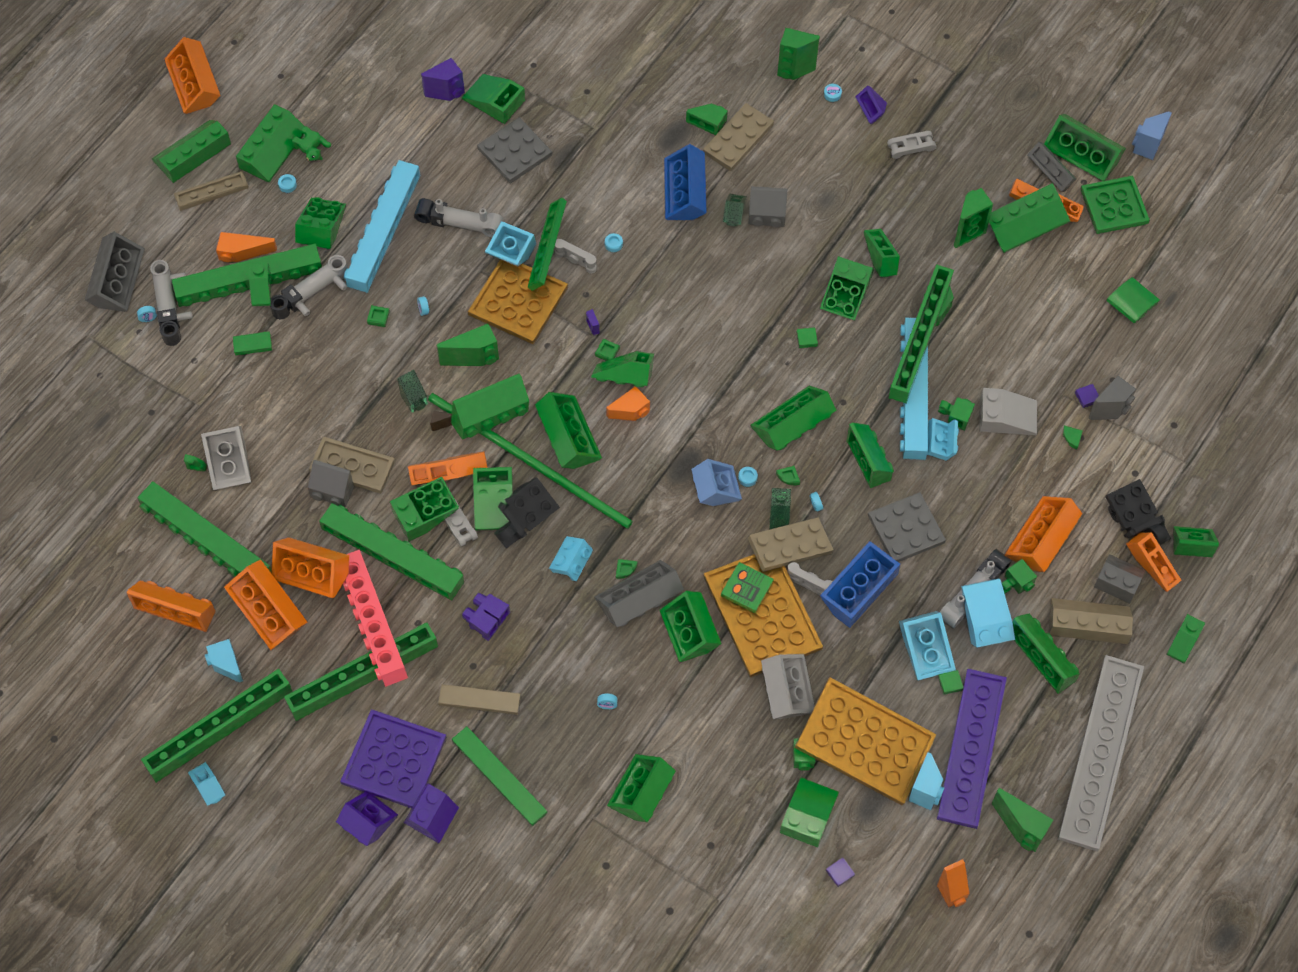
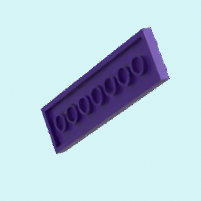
(972, 748)

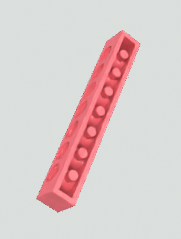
(373, 622)

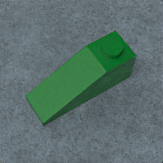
(882, 253)

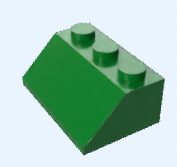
(797, 54)
(974, 217)
(869, 454)
(690, 626)
(642, 787)

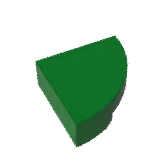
(1072, 436)
(194, 463)
(788, 475)
(625, 568)

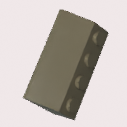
(1090, 621)

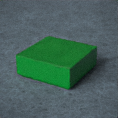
(378, 316)
(807, 337)
(607, 350)
(950, 682)

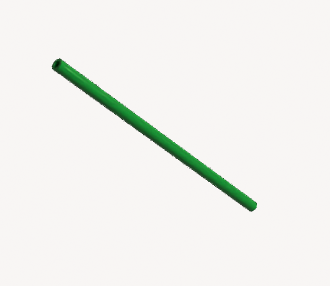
(542, 468)

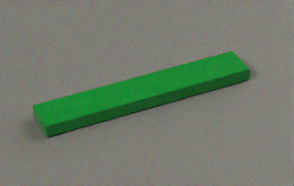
(547, 244)
(499, 776)

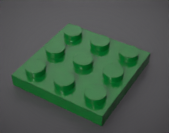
(1114, 204)

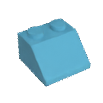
(511, 244)
(927, 787)

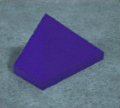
(871, 104)

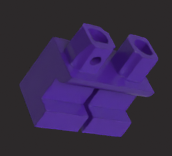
(488, 615)

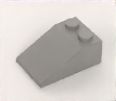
(1007, 412)
(226, 457)

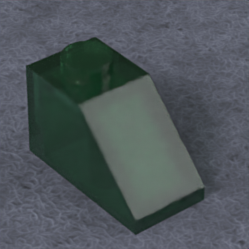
(734, 209)
(412, 391)
(780, 507)

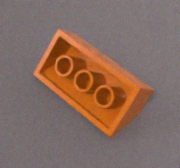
(192, 75)
(1044, 532)
(309, 566)
(265, 604)
(171, 605)

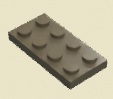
(738, 137)
(367, 468)
(790, 544)

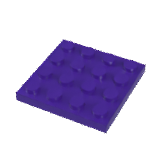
(393, 758)

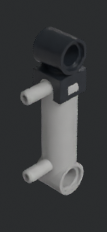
(440, 215)
(294, 297)
(166, 308)
(990, 569)

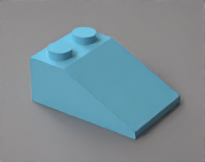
(987, 613)
(927, 645)

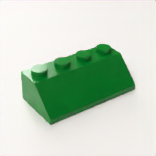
(270, 144)
(1084, 147)
(192, 150)
(1028, 218)
(490, 407)
(794, 417)
(567, 430)
(1044, 653)

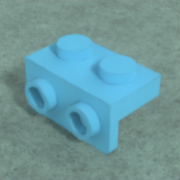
(942, 439)
(571, 557)

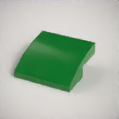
(1133, 300)

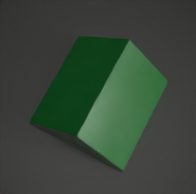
(1194, 541)

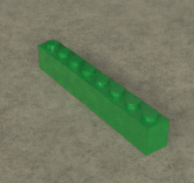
(235, 277)
(921, 334)
(196, 530)
(392, 551)
(356, 674)
(216, 725)

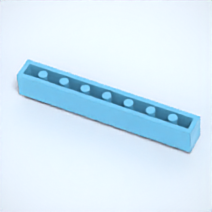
(382, 226)
(916, 410)

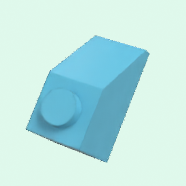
(223, 660)
(206, 784)

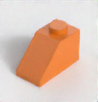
(629, 406)

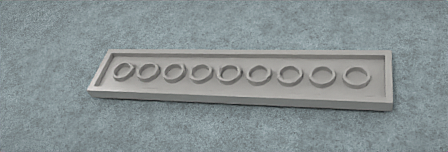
(1101, 753)

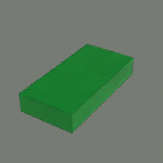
(252, 343)

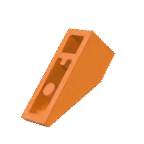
(241, 247)
(1153, 559)
(954, 884)

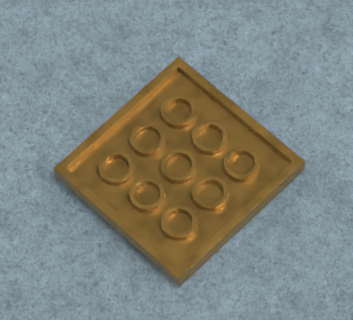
(512, 306)

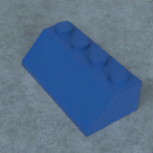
(685, 184)
(860, 584)

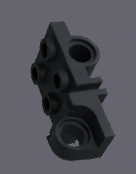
(525, 509)
(1136, 512)

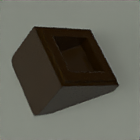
(440, 420)

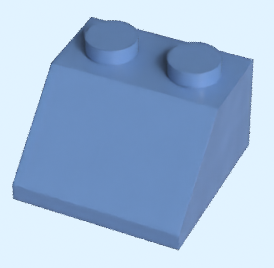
(1150, 135)
(716, 483)

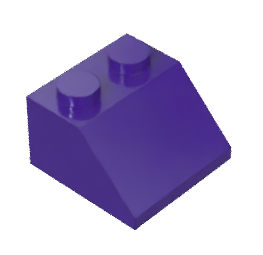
(443, 81)
(432, 813)
(366, 818)

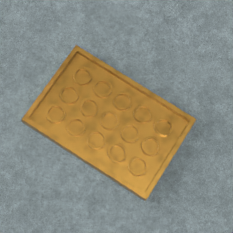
(777, 626)
(865, 741)

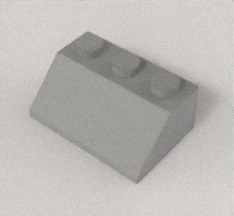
(788, 685)

